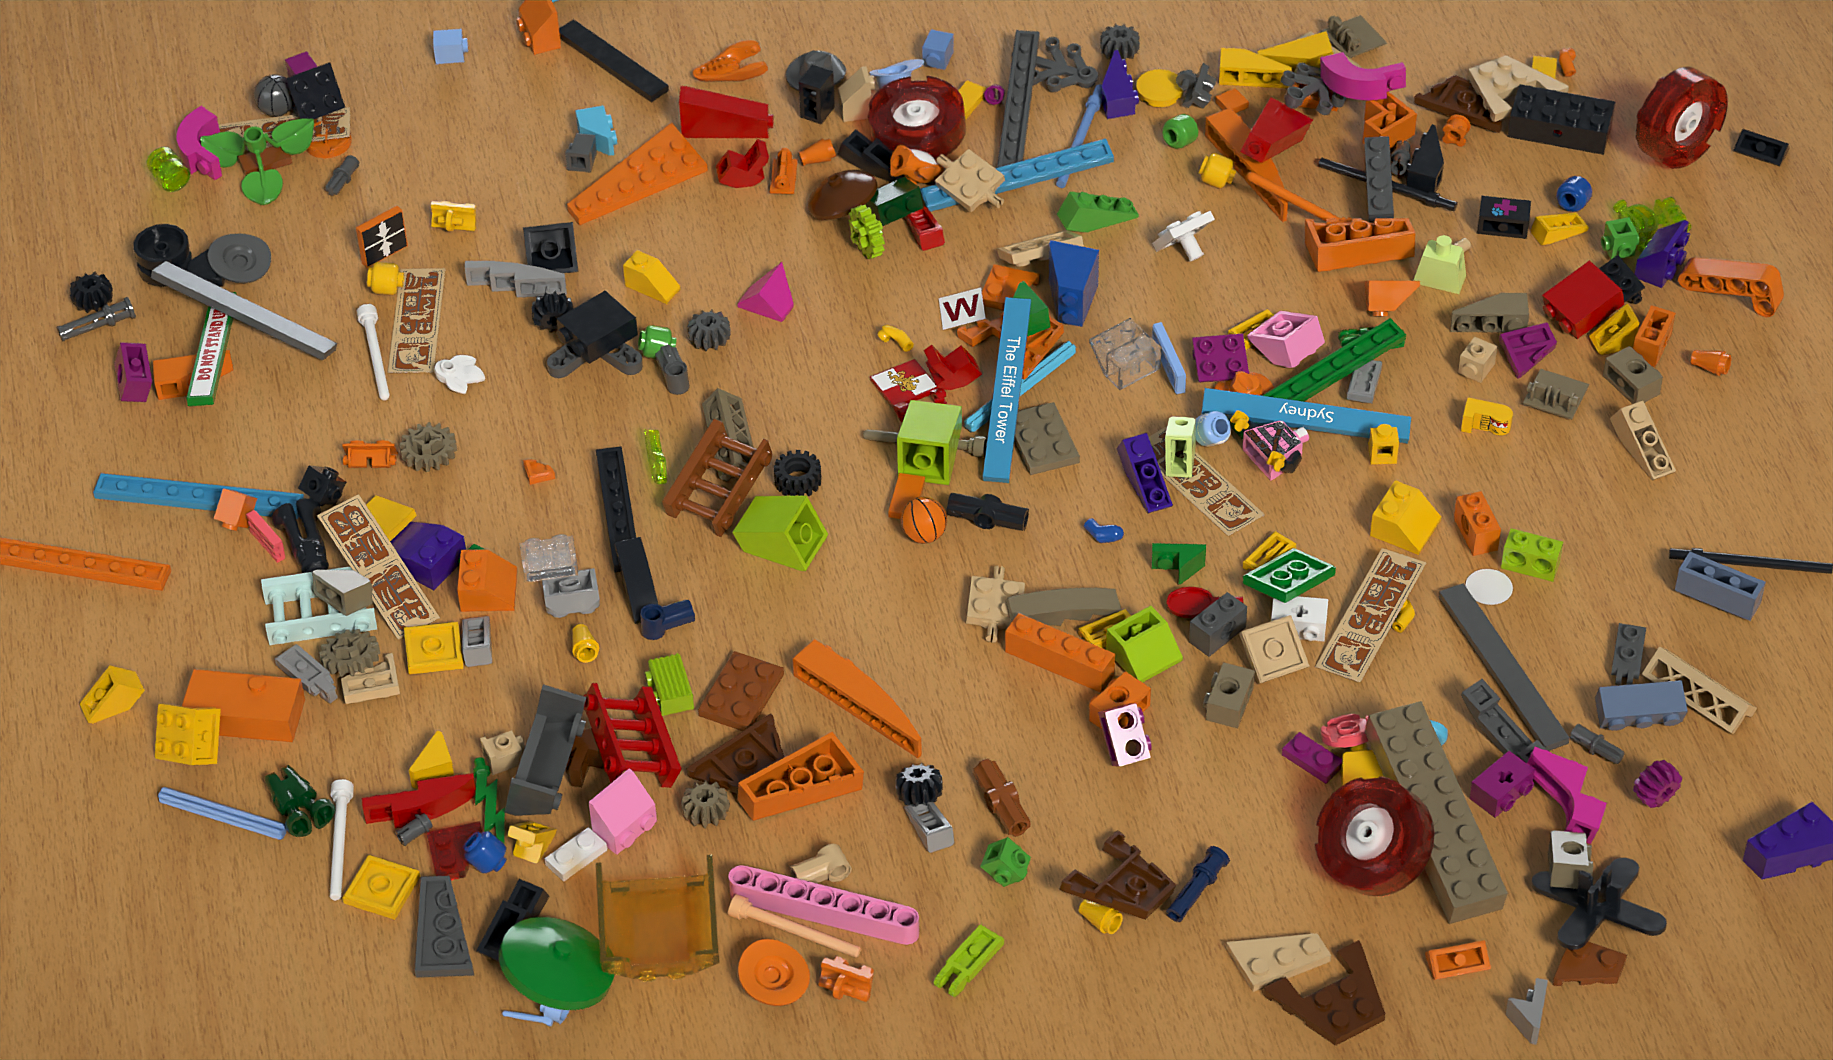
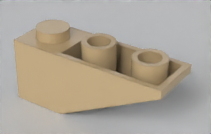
(1642, 440)

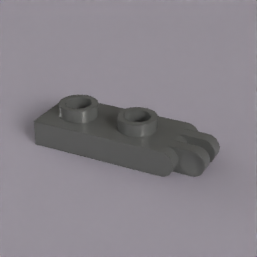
(1628, 652)

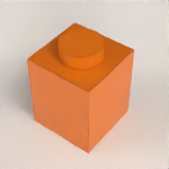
(233, 509)

